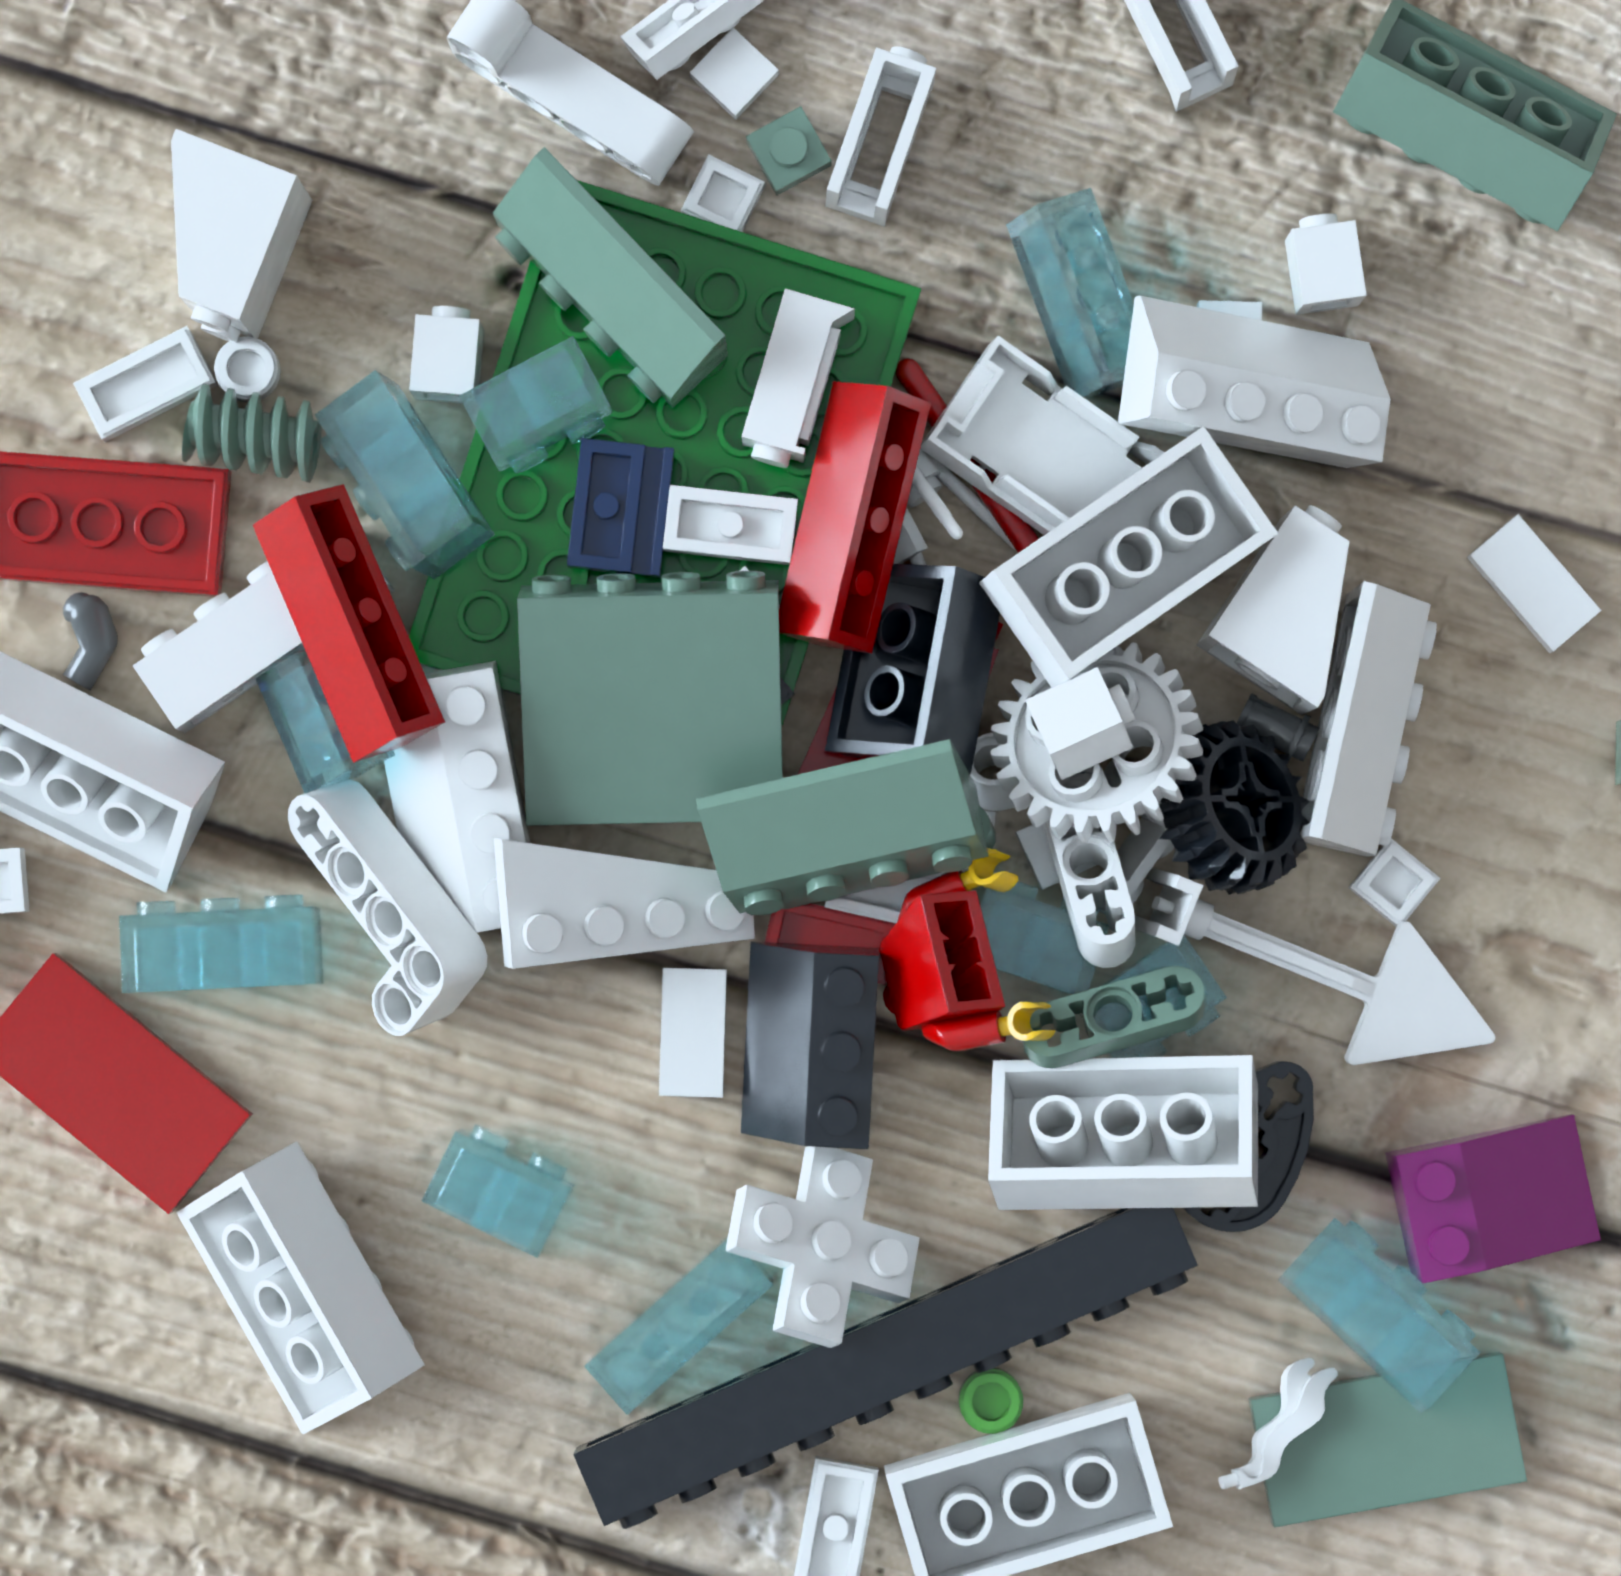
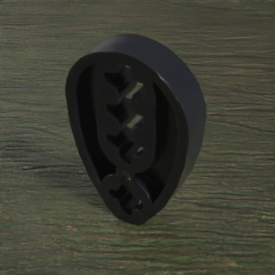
(1286, 1143)

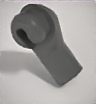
(95, 636)

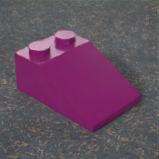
(1492, 1198)

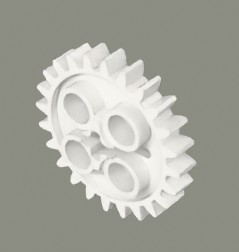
(1161, 723)

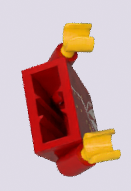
(944, 966)

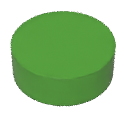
(990, 1401)

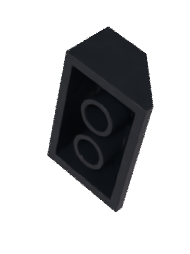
(924, 668)
(810, 1044)

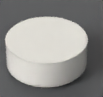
(247, 368)

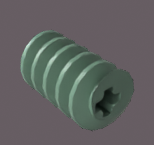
(252, 434)

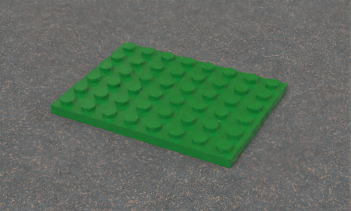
(739, 284)

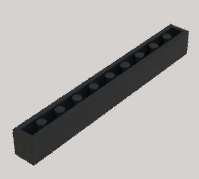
(883, 1359)

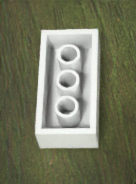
(1128, 557)
(1125, 1133)
(1030, 1493)

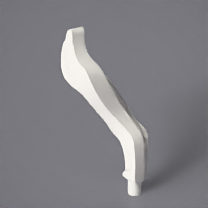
(1300, 1409)

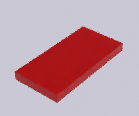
(113, 523)
(115, 1084)

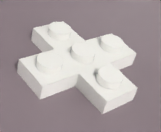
(822, 1245)

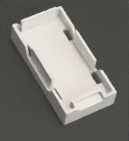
(1044, 453)

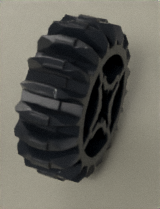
(1238, 814)

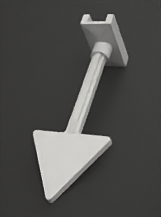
(1407, 1005)

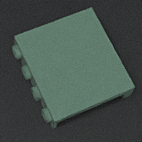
(646, 694)

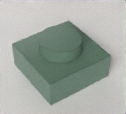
(788, 150)

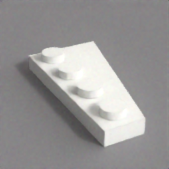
(600, 905)

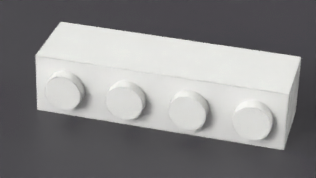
(221, 652)

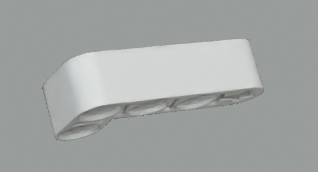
(568, 88)
(1080, 894)
(395, 901)

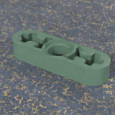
(1164, 1018)

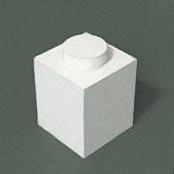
(1325, 264)
(446, 354)
(1082, 722)

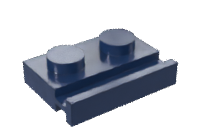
(620, 507)

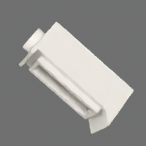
(901, 74)
(1198, 82)
(793, 377)

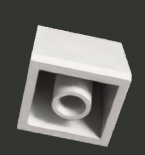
(232, 233)
(1285, 611)

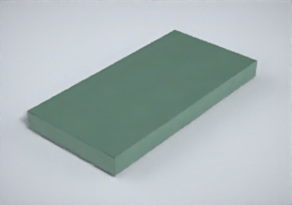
(1384, 1453)

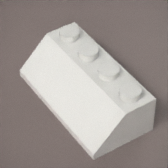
(1254, 384)
(1365, 718)
(99, 776)
(461, 790)
(300, 1288)

